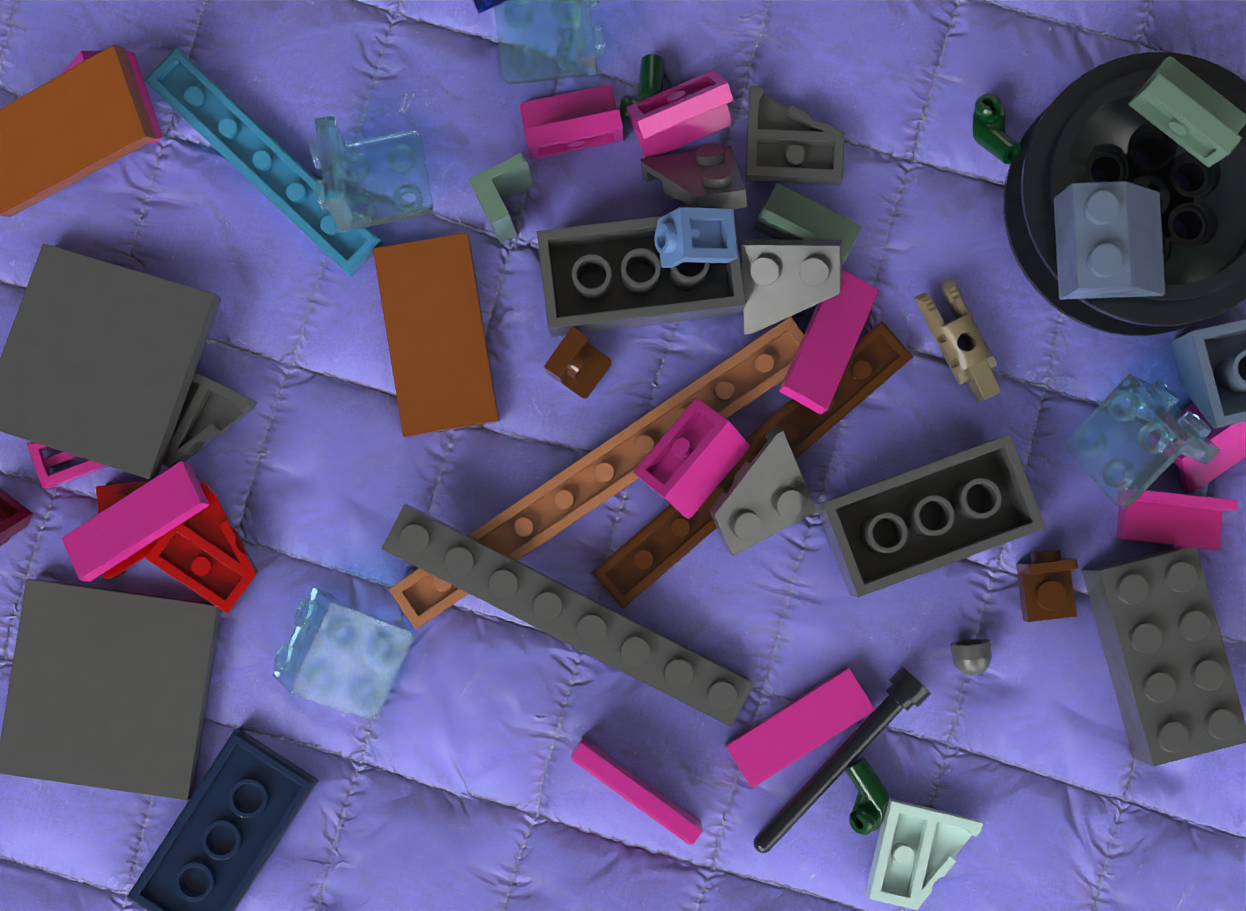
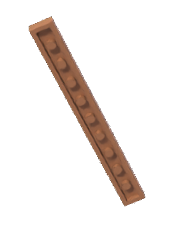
(608, 467)

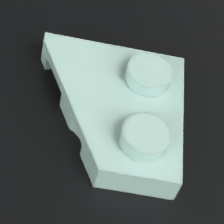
(914, 851)

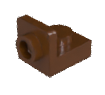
(577, 364)
(1046, 586)

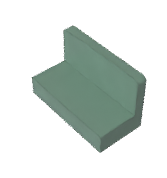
(1190, 112)
(497, 185)
(795, 217)

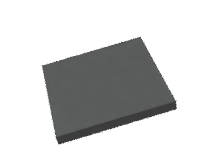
(102, 360)
(108, 689)

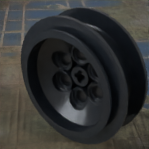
(1097, 128)

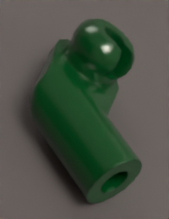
(649, 83)
(990, 128)
(870, 800)

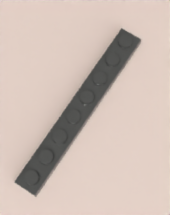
(567, 614)

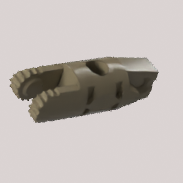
(976, 360)

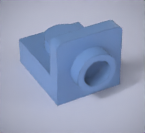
(696, 236)

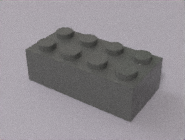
(614, 280)
(930, 516)
(1165, 655)

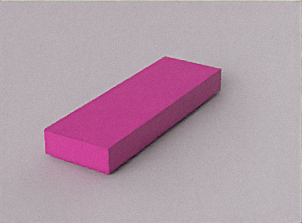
(828, 344)
(135, 521)
(799, 727)
(637, 791)

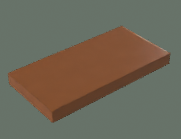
(70, 129)
(436, 335)

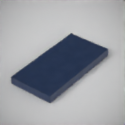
(225, 830)

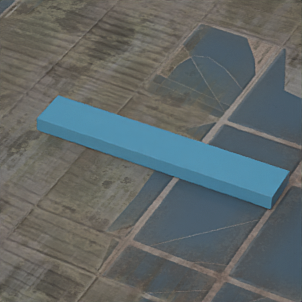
(258, 158)

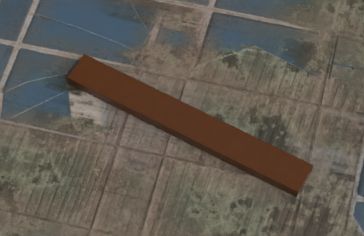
(672, 535)

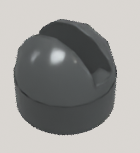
(971, 655)

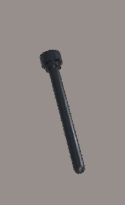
(902, 694)

